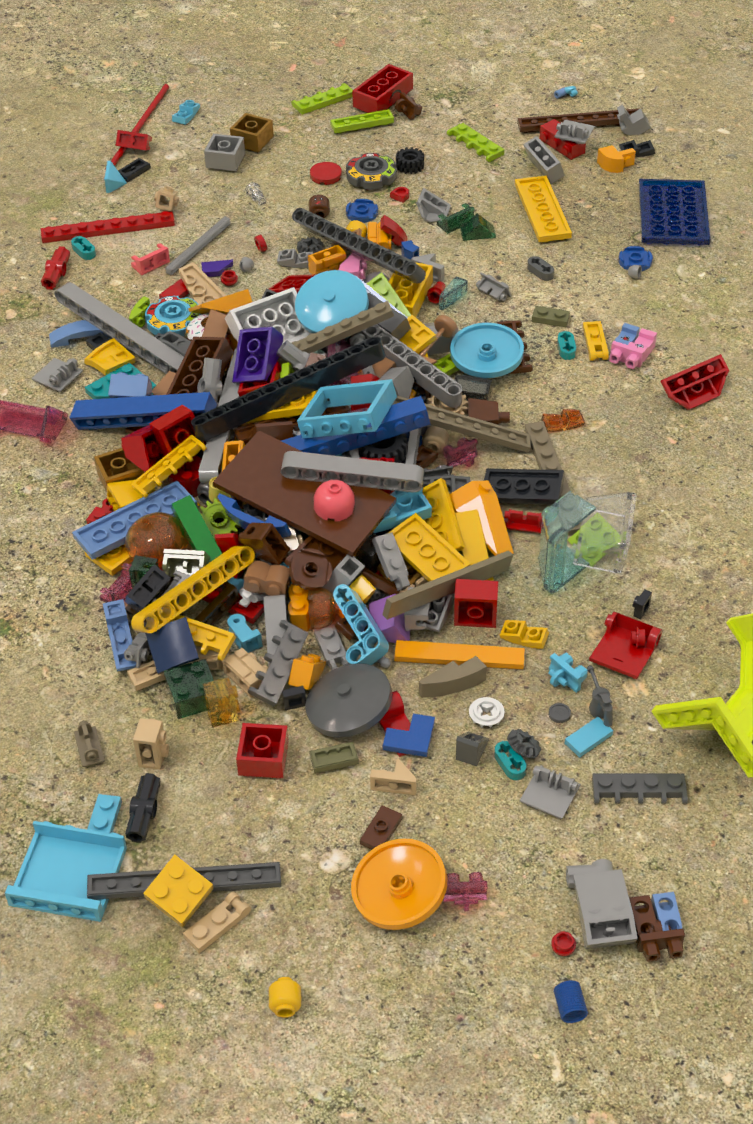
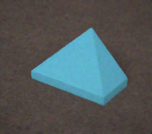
(113, 178)

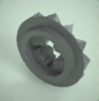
(314, 245)
(524, 743)

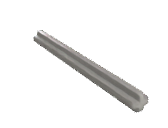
(198, 245)

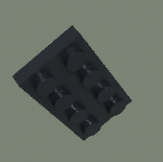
(526, 485)

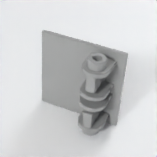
(574, 131)
(58, 374)
(550, 792)

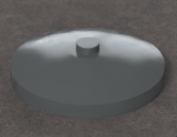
(348, 700)

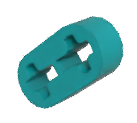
(83, 248)
(568, 344)
(506, 762)

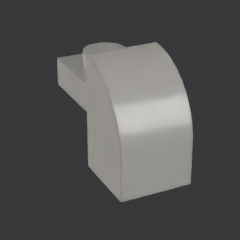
(634, 123)

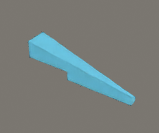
(405, 506)

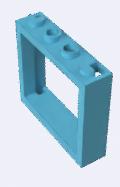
(379, 393)

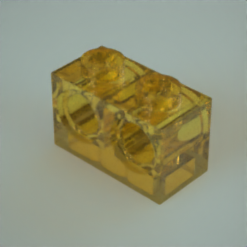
(221, 702)

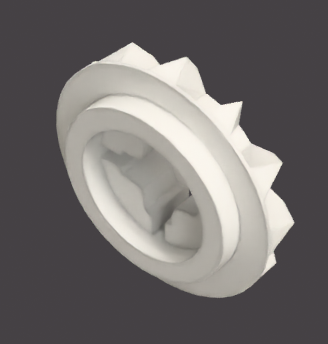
(486, 704)

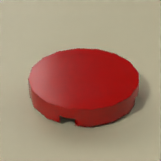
(326, 173)

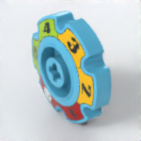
(170, 315)

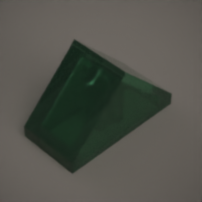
(477, 229)

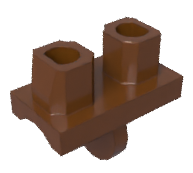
(408, 106)

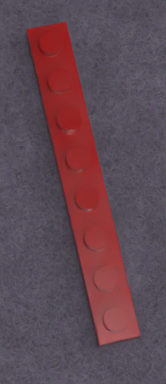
(107, 227)

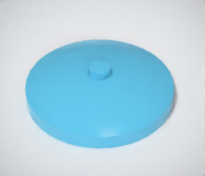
(330, 299)
(487, 350)

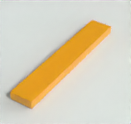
(459, 653)

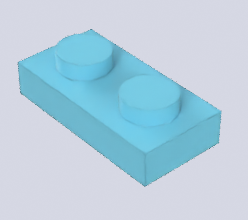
(105, 813)

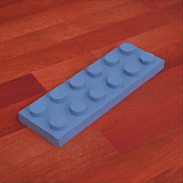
(111, 529)

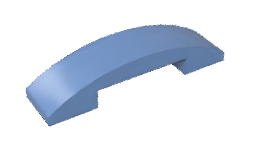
(71, 331)
(119, 633)

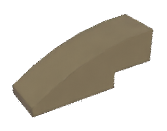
(453, 678)

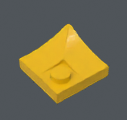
(418, 336)
(109, 357)

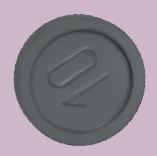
(559, 713)

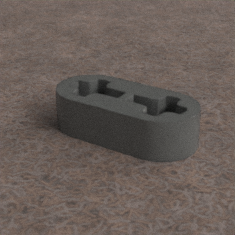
(540, 268)

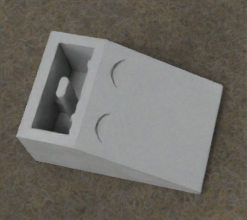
(604, 909)

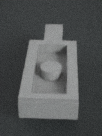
(391, 560)

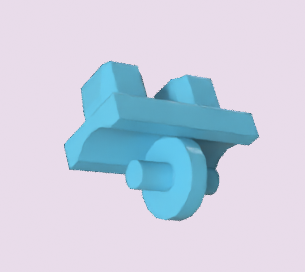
(564, 674)

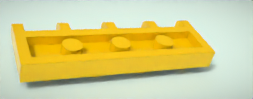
(168, 465)
(209, 637)

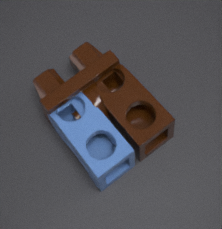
(658, 925)

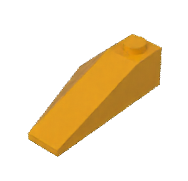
(482, 497)

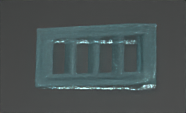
(453, 292)

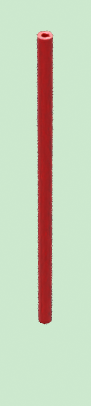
(141, 122)

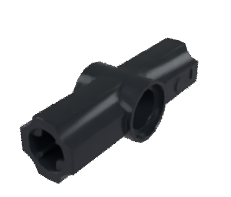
(143, 808)

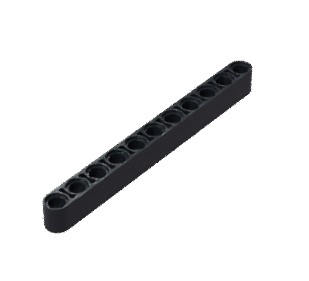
(288, 389)

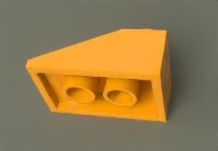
(224, 303)

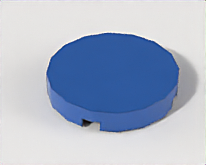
(362, 210)
(635, 256)

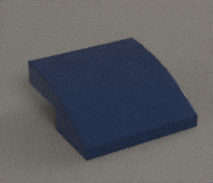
(172, 645)

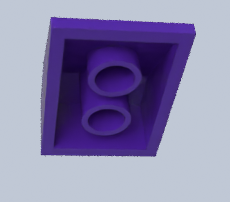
(256, 354)

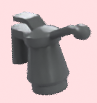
(601, 703)

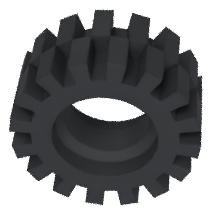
(410, 160)

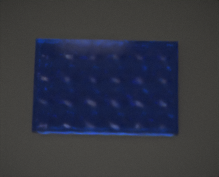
(673, 212)

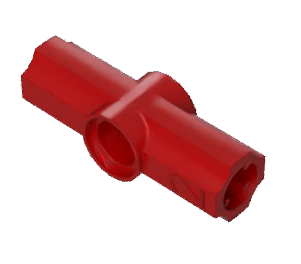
(55, 268)

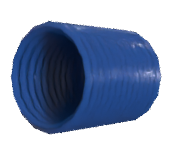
(570, 1001)

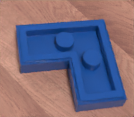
(411, 742)

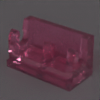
(119, 588)

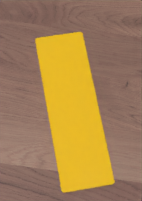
(472, 537)

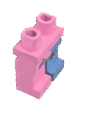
(632, 346)

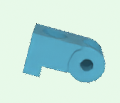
(245, 637)

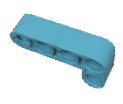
(358, 622)

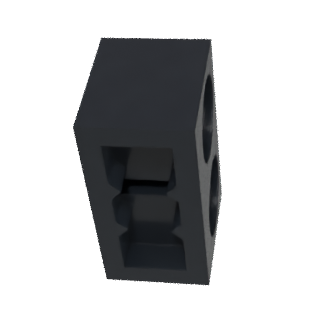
(147, 588)

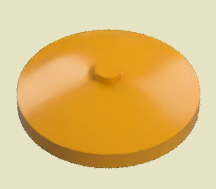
(399, 884)

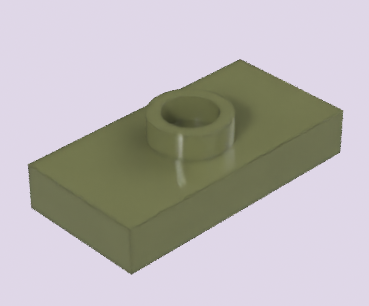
(333, 757)

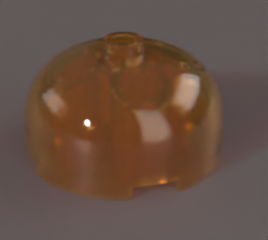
(153, 534)

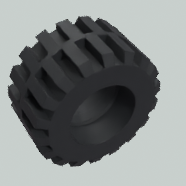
(393, 447)

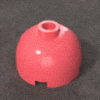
(334, 500)

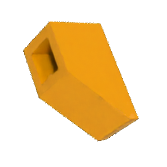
(306, 671)

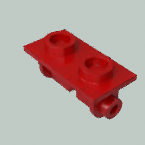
(517, 521)

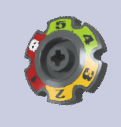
(371, 171)

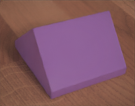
(393, 628)

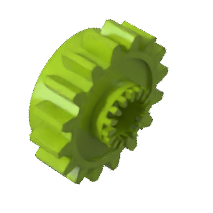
(216, 511)

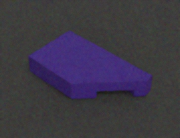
(216, 268)

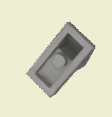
(430, 259)

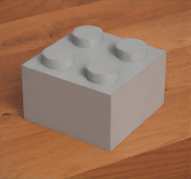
(224, 152)

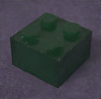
(186, 687)

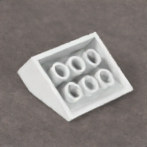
(271, 311)

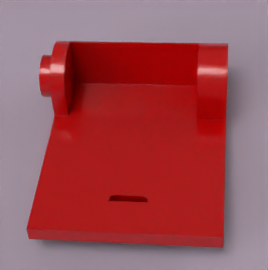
(616, 648)

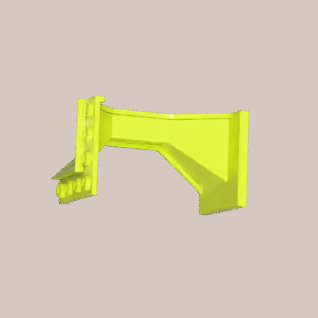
(730, 720)

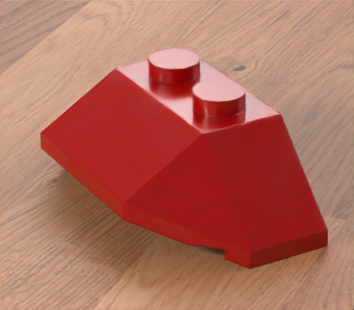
(697, 383)

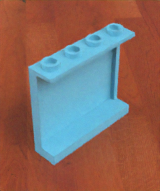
(57, 870)

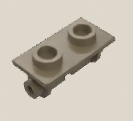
(88, 744)

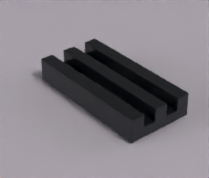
(134, 169)

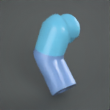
(566, 90)

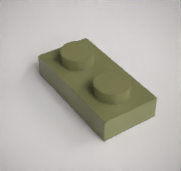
(551, 316)

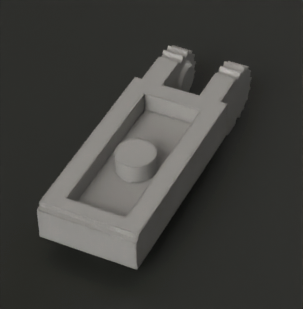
(331, 646)

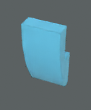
(186, 112)

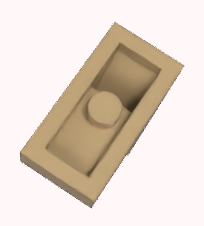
(399, 781)

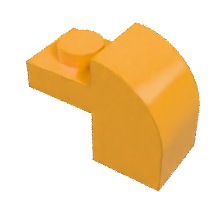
(615, 161)

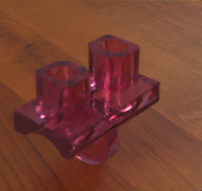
(462, 454)
(466, 892)

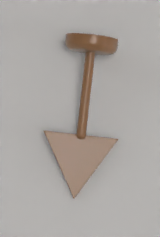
(446, 327)

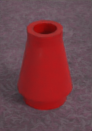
(434, 292)

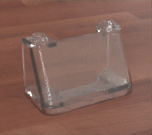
(606, 532)

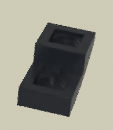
(642, 149)

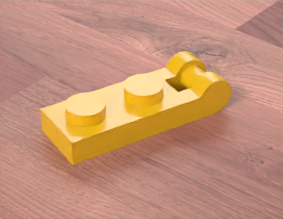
(595, 340)

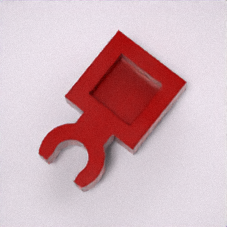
(99, 512)

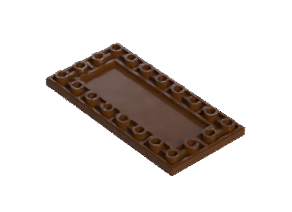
(257, 480)

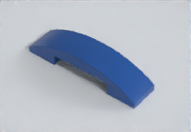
(243, 519)

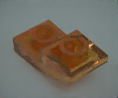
(567, 420)

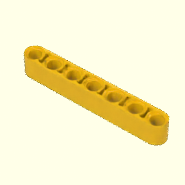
(185, 589)

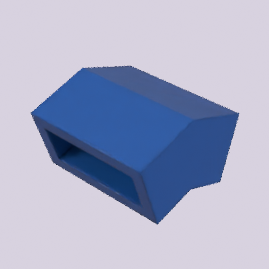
(409, 250)

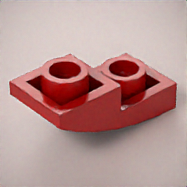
(391, 227)

